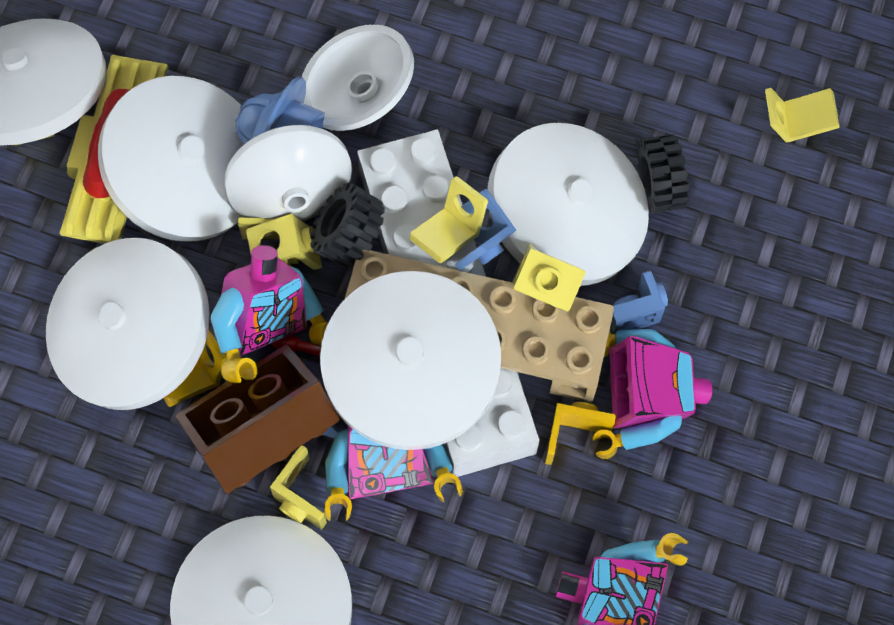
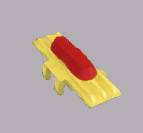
(91, 211)

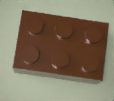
(258, 421)

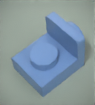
(641, 312)

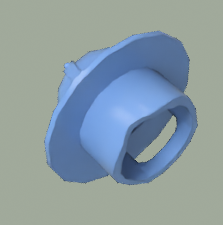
(277, 110)

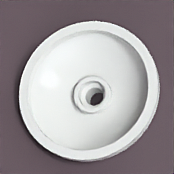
(358, 76)
(287, 173)

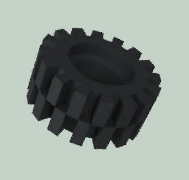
(663, 173)
(347, 225)

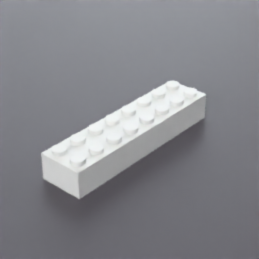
(413, 185)

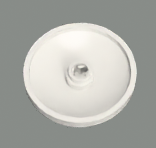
(46, 78)
(169, 156)
(571, 199)
(127, 324)
(410, 360)
(262, 575)

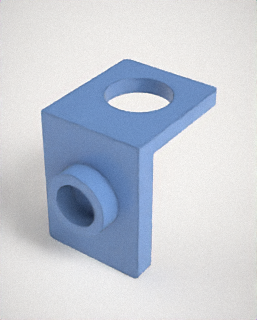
(489, 237)

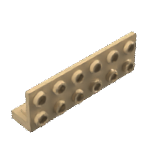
(531, 333)

